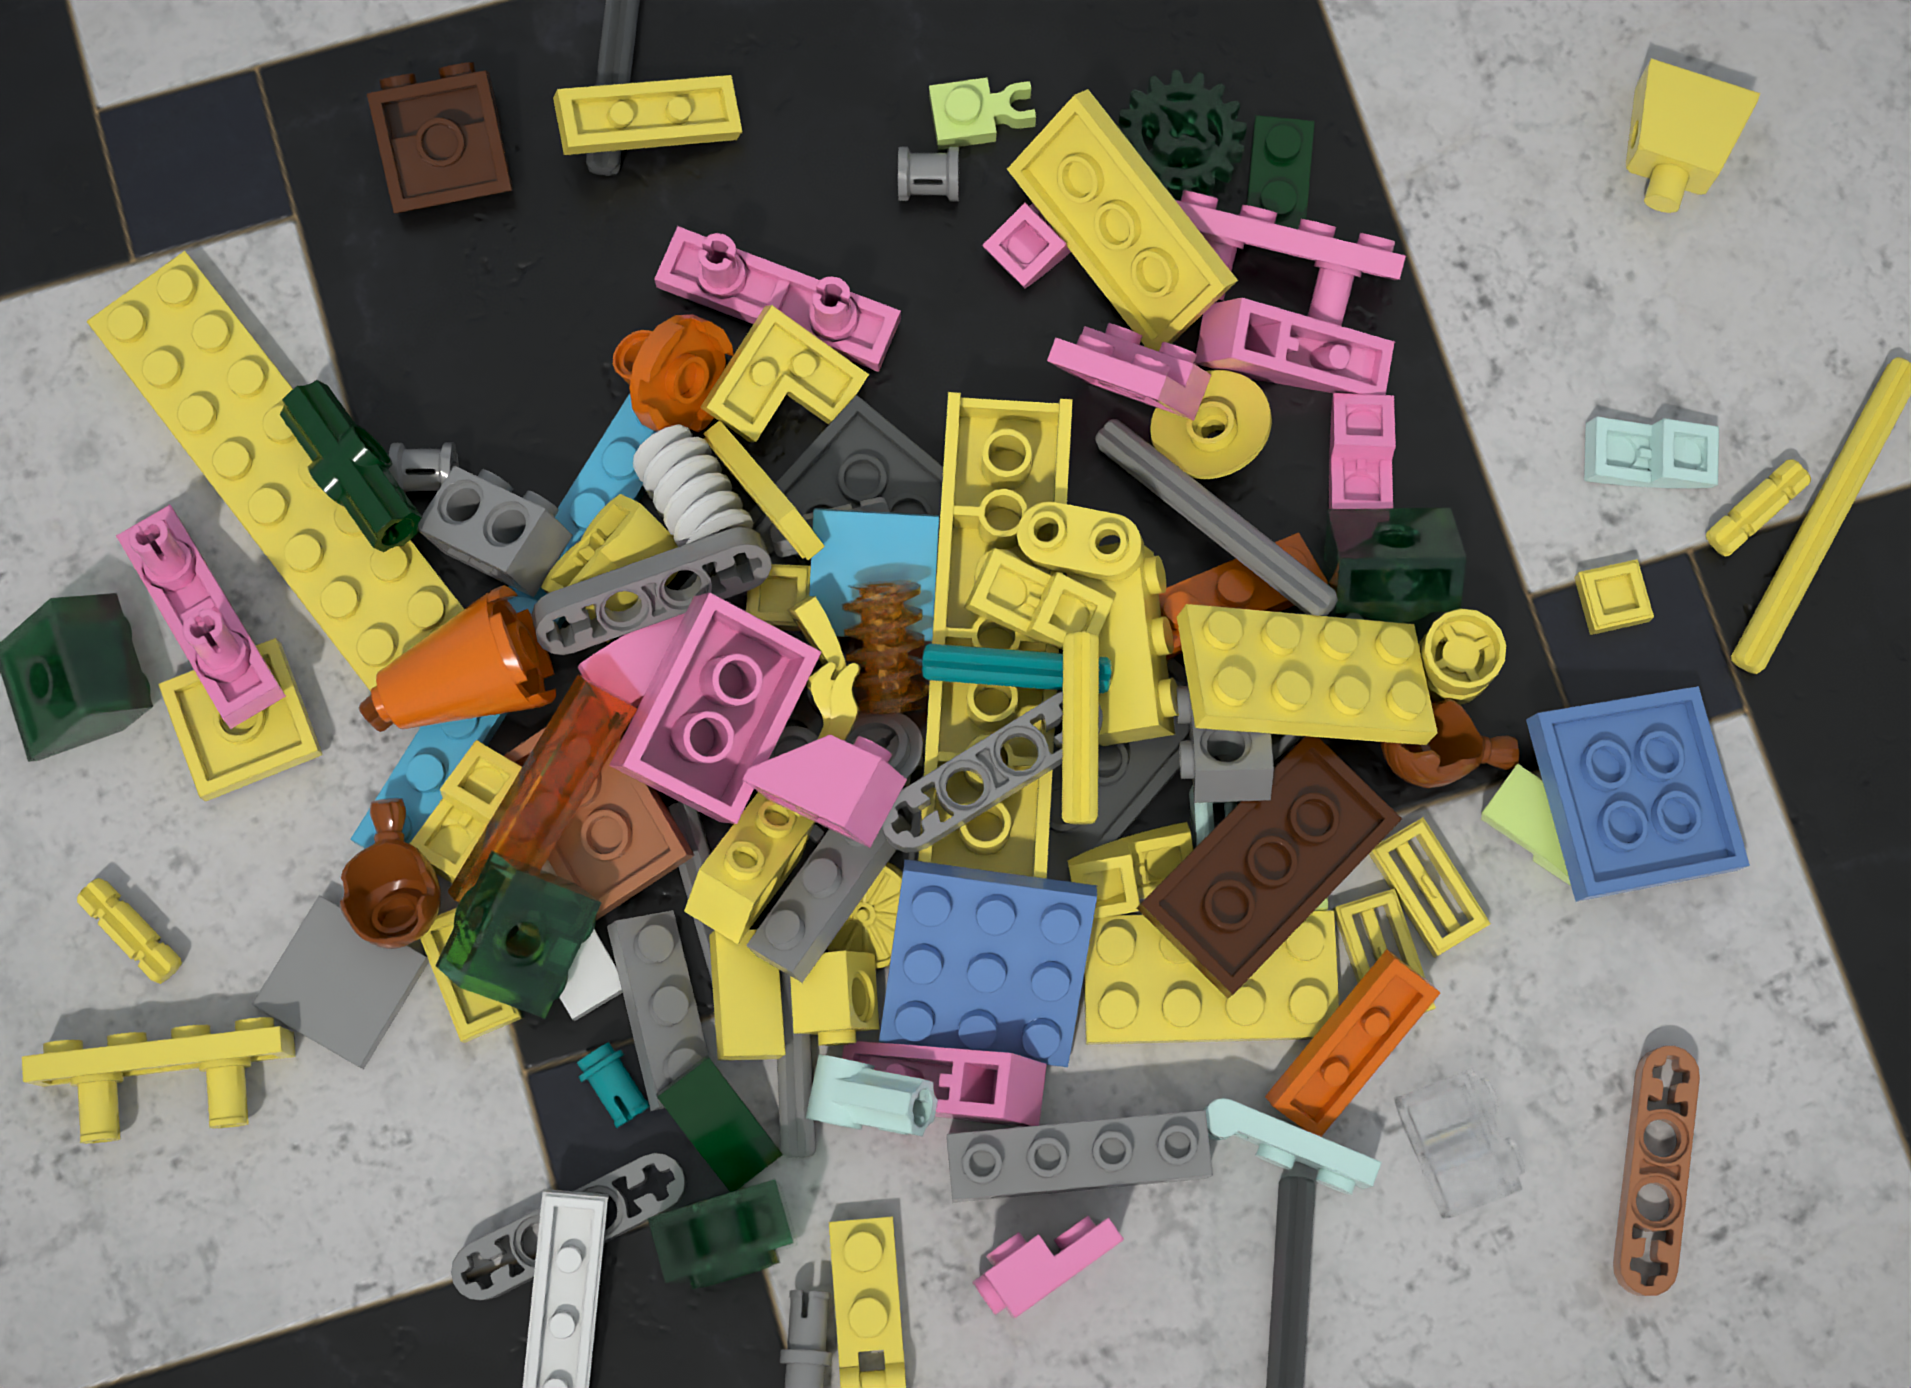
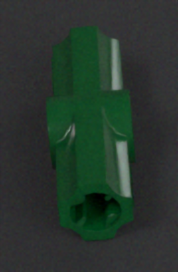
(350, 466)

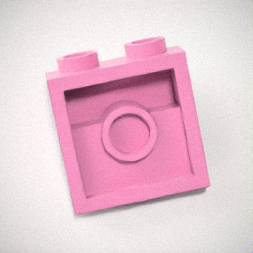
(1124, 367)
(1029, 1270)

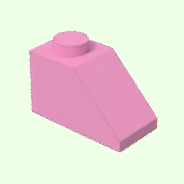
(833, 785)

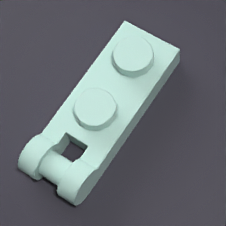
(1284, 1144)

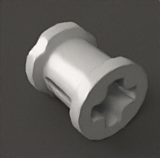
(928, 173)
(406, 460)

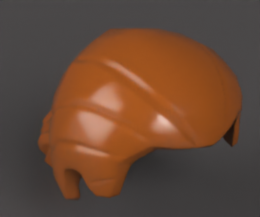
(1451, 752)
(390, 885)

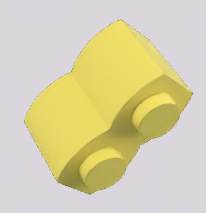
(614, 538)

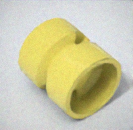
(1461, 655)

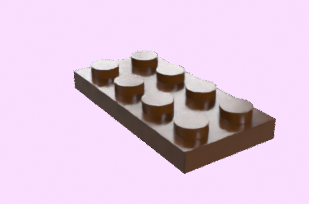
(1269, 865)

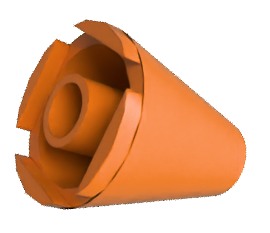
(468, 668)

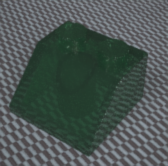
(73, 674)

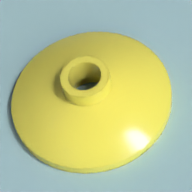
(1229, 405)

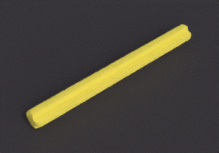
(1824, 518)

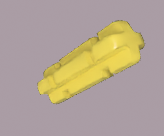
(1758, 507)
(129, 930)

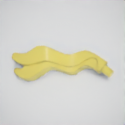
(836, 700)

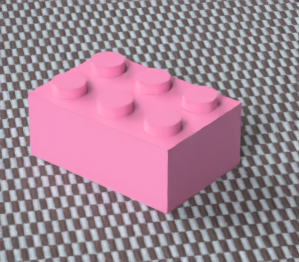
(715, 707)

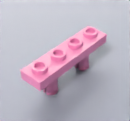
(1336, 259)
(742, 284)
(200, 617)

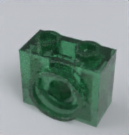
(1394, 562)
(534, 963)
(724, 1236)

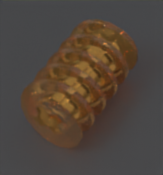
(887, 646)

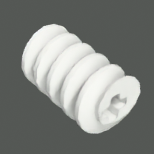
(688, 485)

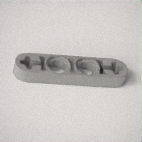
(648, 581)
(987, 763)
(490, 1249)

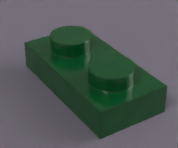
(1281, 167)

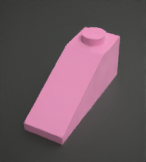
(1292, 349)
(966, 1082)

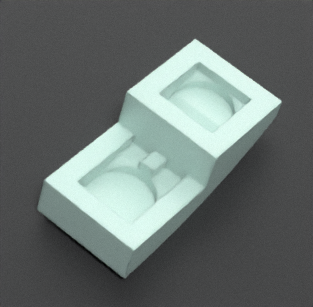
(1651, 455)

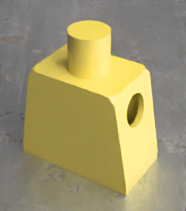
(1683, 131)

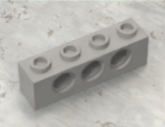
(1079, 1156)

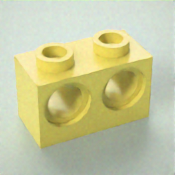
(748, 867)

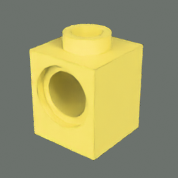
(837, 998)

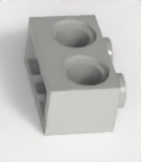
(495, 529)
(1217, 781)

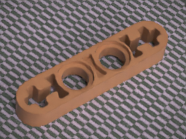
(1667, 1172)

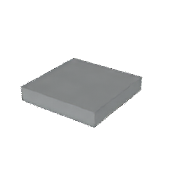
(339, 985)

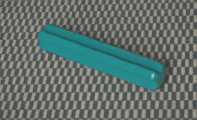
(1001, 667)

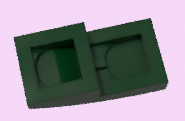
(719, 1124)

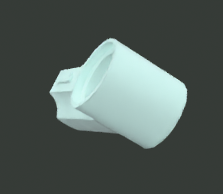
(857, 1095)

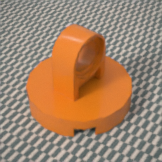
(673, 370)

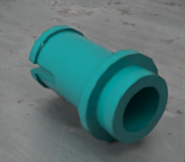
(613, 1084)

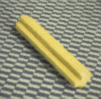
(1080, 728)

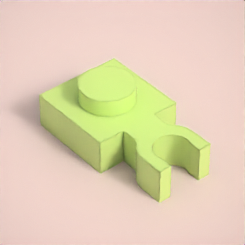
(967, 112)

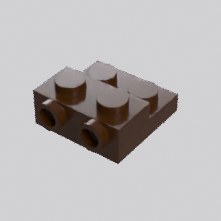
(439, 138)

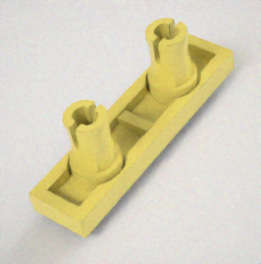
(129, 1054)

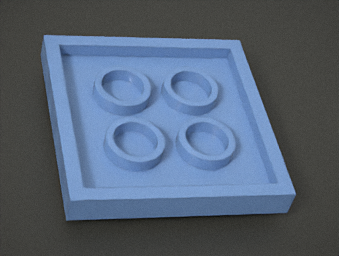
(1637, 793)
(987, 961)

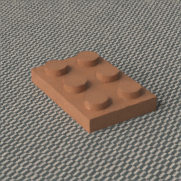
(617, 836)

